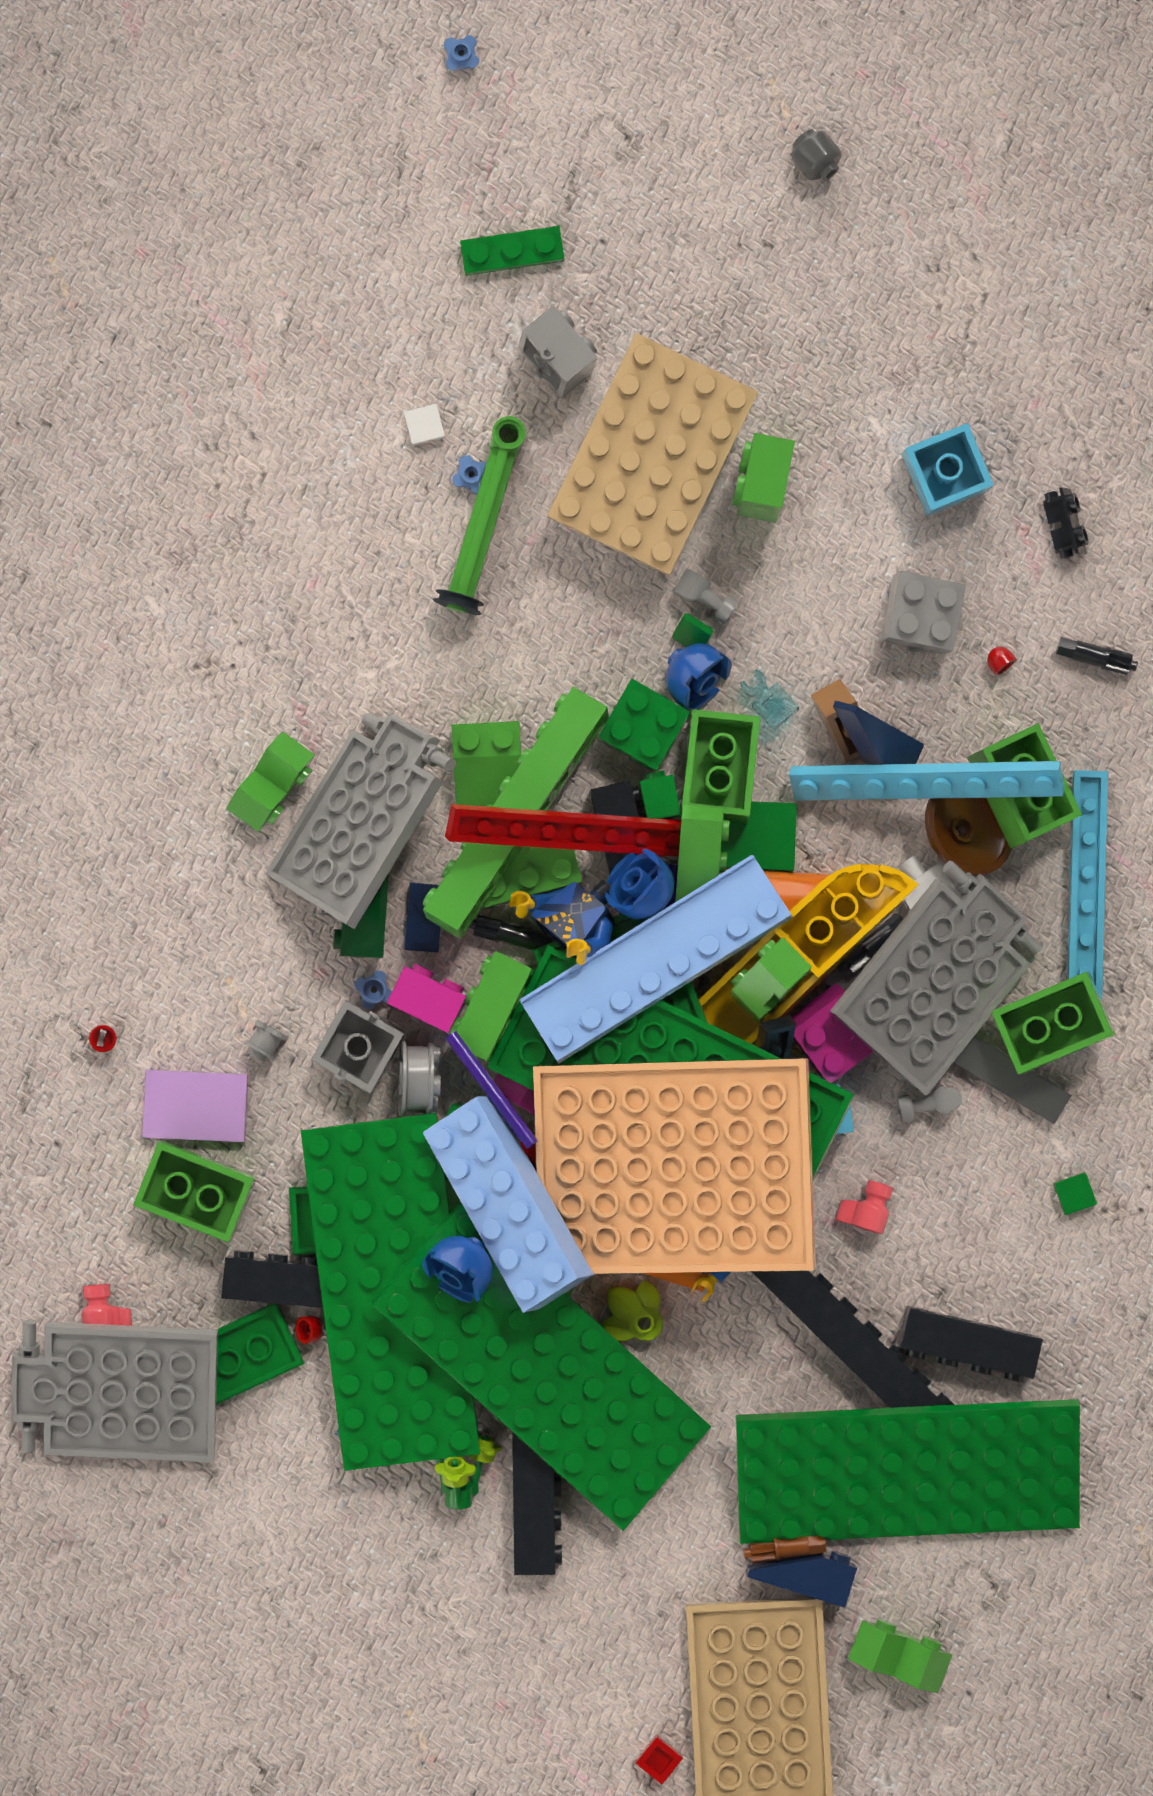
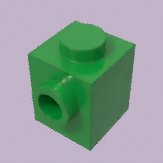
(659, 796)

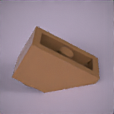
(824, 702)

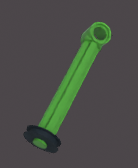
(483, 520)

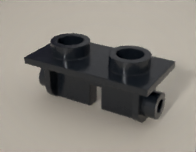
(1065, 510)

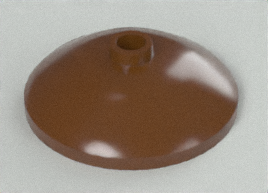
(980, 841)

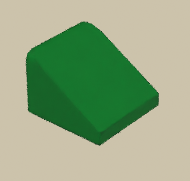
(692, 631)

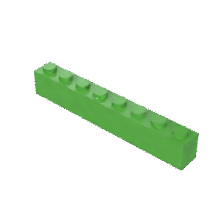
(532, 787)

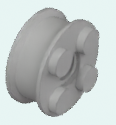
(418, 1078)

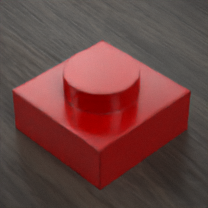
(659, 1759)

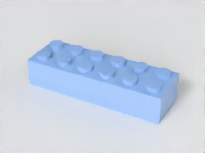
(507, 1204)

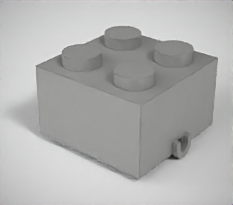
(558, 349)
(923, 613)
(358, 1046)

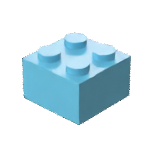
(947, 469)

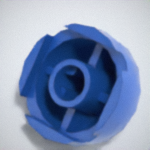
(695, 673)
(640, 885)
(460, 1266)

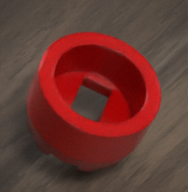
(1000, 660)
(109, 1039)
(302, 1329)

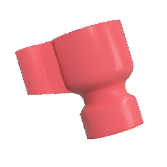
(869, 1213)
(100, 1311)

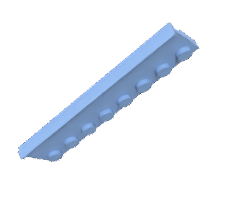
(655, 958)

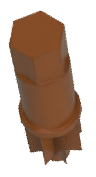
(785, 1549)

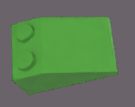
(484, 759)

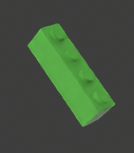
(700, 847)

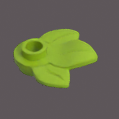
(629, 1310)

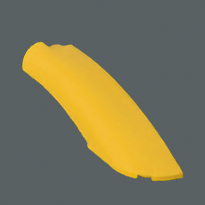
(823, 931)

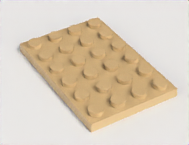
(652, 454)
(759, 1698)

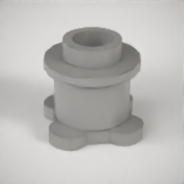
(264, 1041)

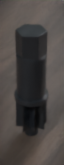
(1095, 655)
(508, 933)
(870, 945)

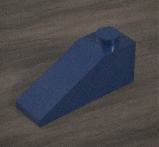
(875, 739)
(813, 1575)

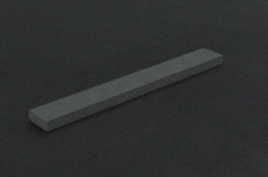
(994, 1069)

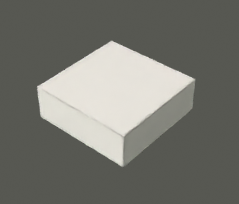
(424, 424)

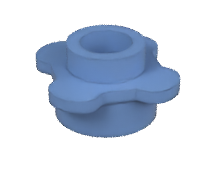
(455, 61)
(466, 466)
(365, 985)

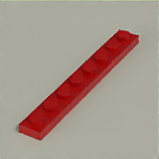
(562, 830)

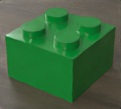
(643, 725)

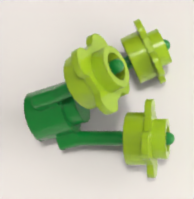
(455, 1474)

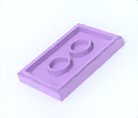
(195, 1105)

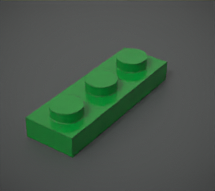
(512, 250)

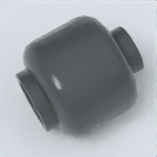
(816, 155)

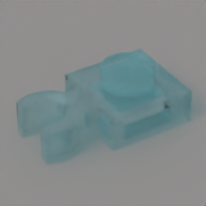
(772, 703)

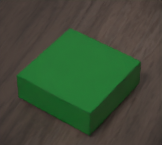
(1074, 1193)

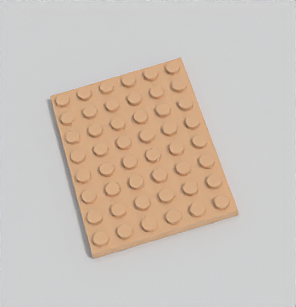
(680, 1163)

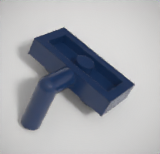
(420, 932)

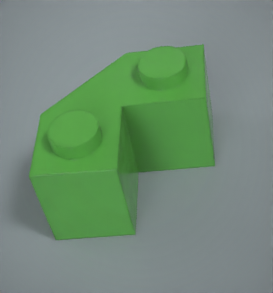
(271, 782)
(769, 979)
(897, 1654)

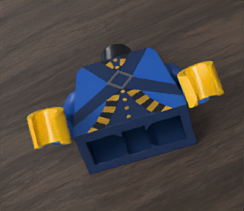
(570, 917)

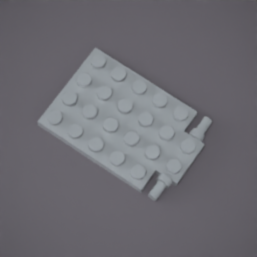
(361, 817)
(938, 977)
(117, 1391)

